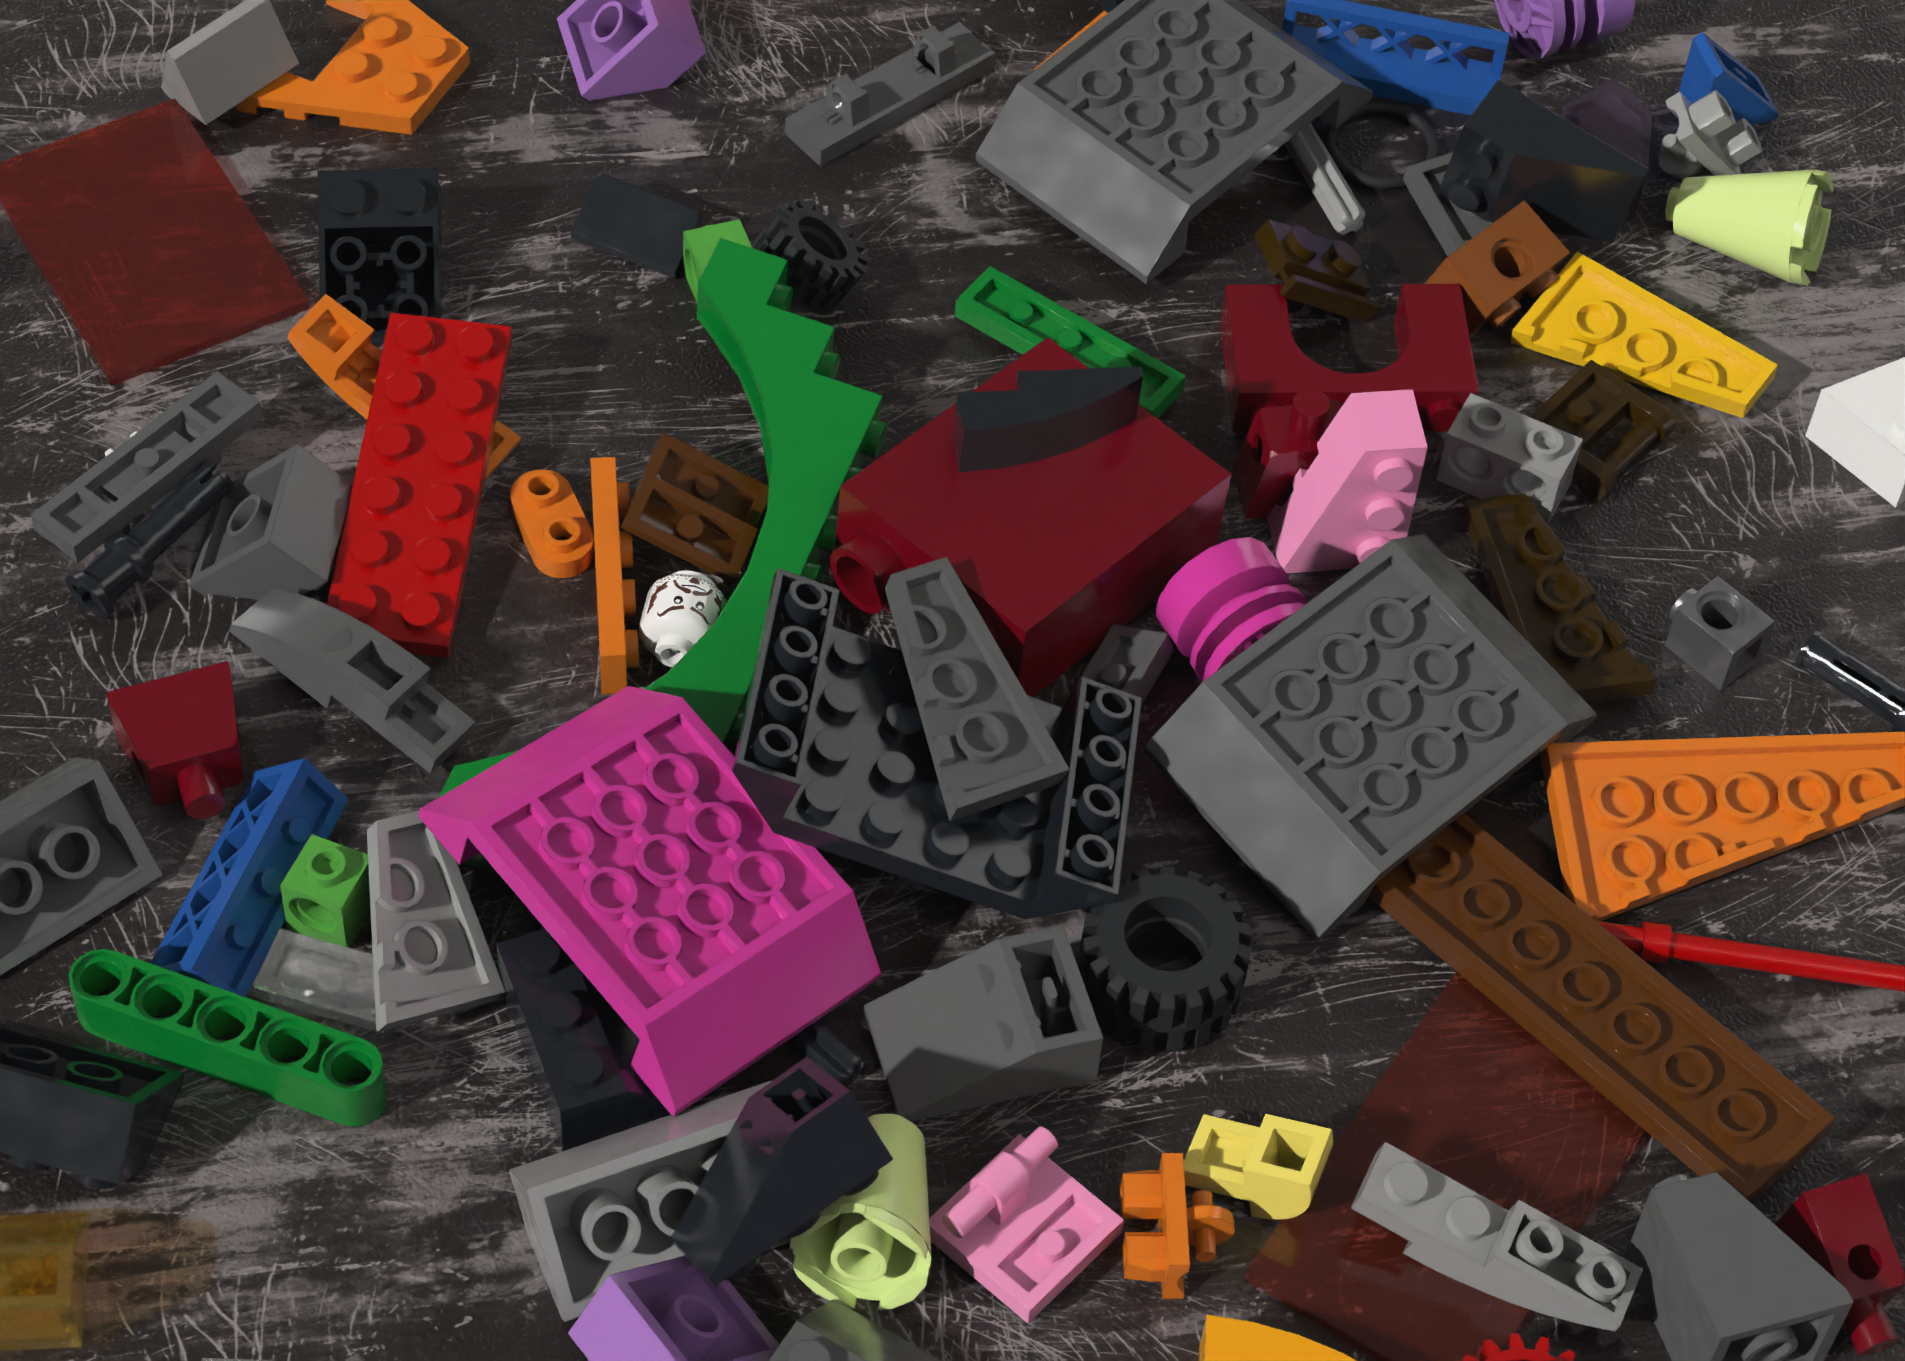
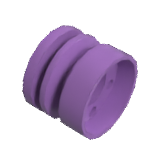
(1553, 26)

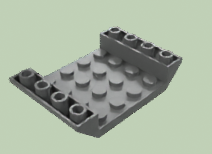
(1159, 120)
(1363, 728)

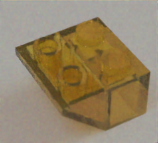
(43, 1280)

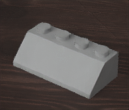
(619, 1198)

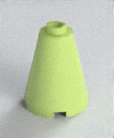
(1757, 218)
(879, 1238)

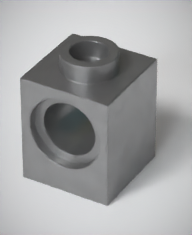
(1718, 632)

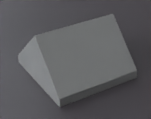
(228, 60)

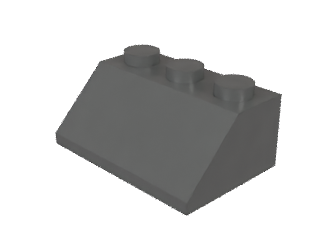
(64, 857)

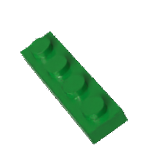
(1025, 318)

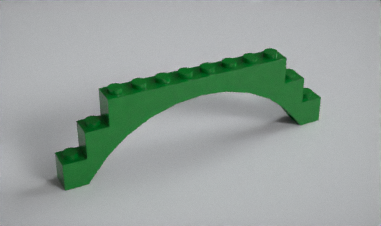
(812, 443)

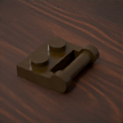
(1592, 406)

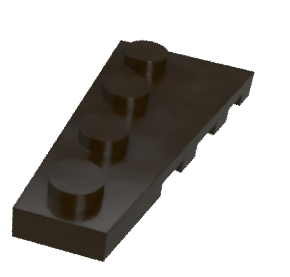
(1551, 603)

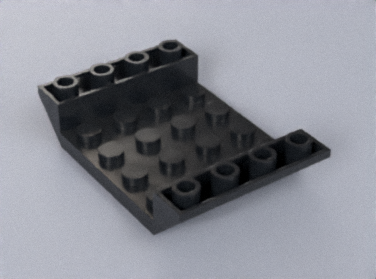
(846, 767)

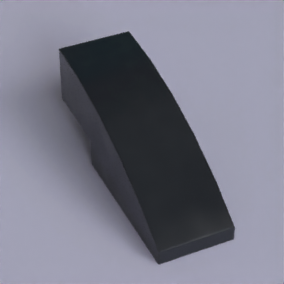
(1043, 415)

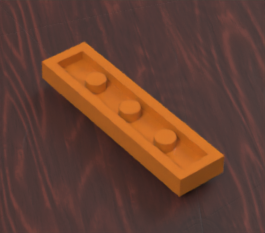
(614, 595)

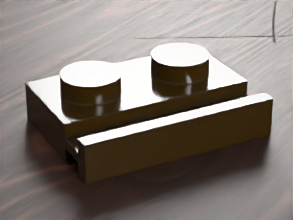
(1317, 270)

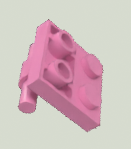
(1024, 1225)

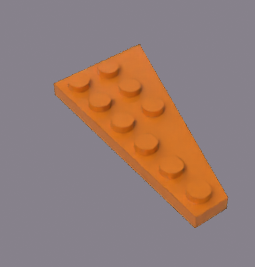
(1681, 811)

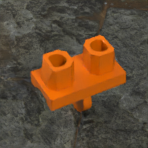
(1165, 1253)

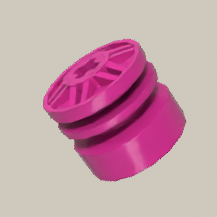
(1226, 602)

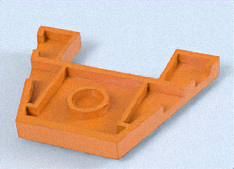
(381, 77)

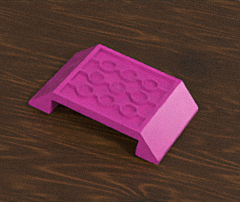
(665, 887)

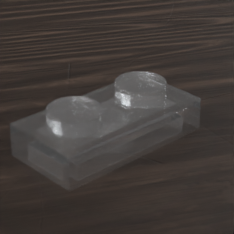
(319, 979)

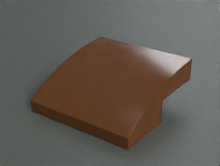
(696, 508)

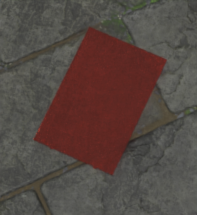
(146, 241)

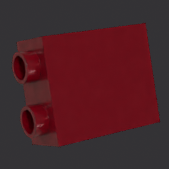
(1039, 545)

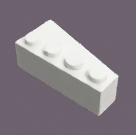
(1864, 428)

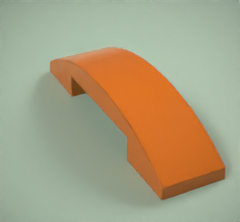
(342, 355)

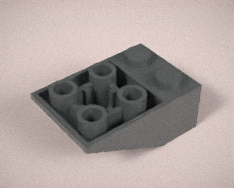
(988, 1028)

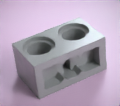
(1508, 453)

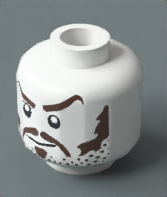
(679, 614)

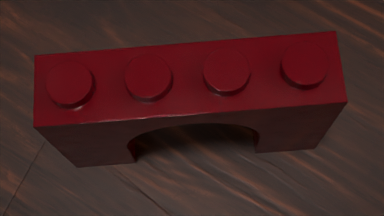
(1269, 368)

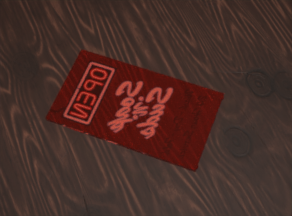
(1485, 1111)

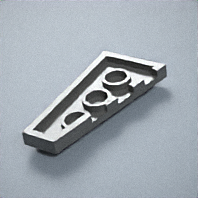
(970, 703)

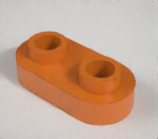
(546, 512)

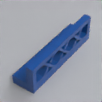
(1391, 65)
(237, 894)

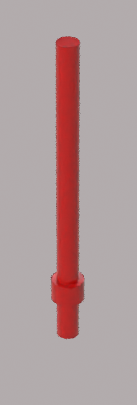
(1657, 943)

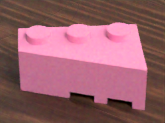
(1356, 488)

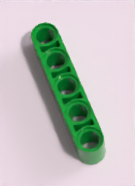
(246, 1061)

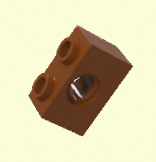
(1502, 266)

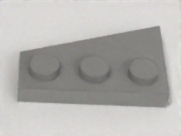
(423, 928)

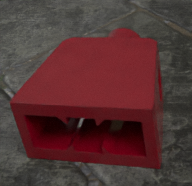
(1277, 447)
(182, 737)
(1850, 1240)

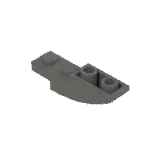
(358, 666)

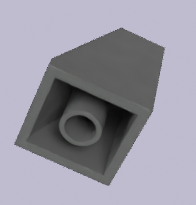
(1729, 1279)

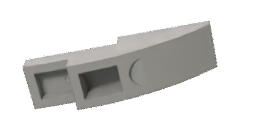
(1501, 1252)

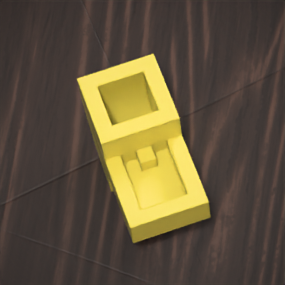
(1267, 1165)

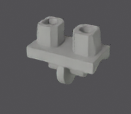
(1706, 138)

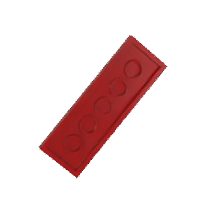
(421, 479)

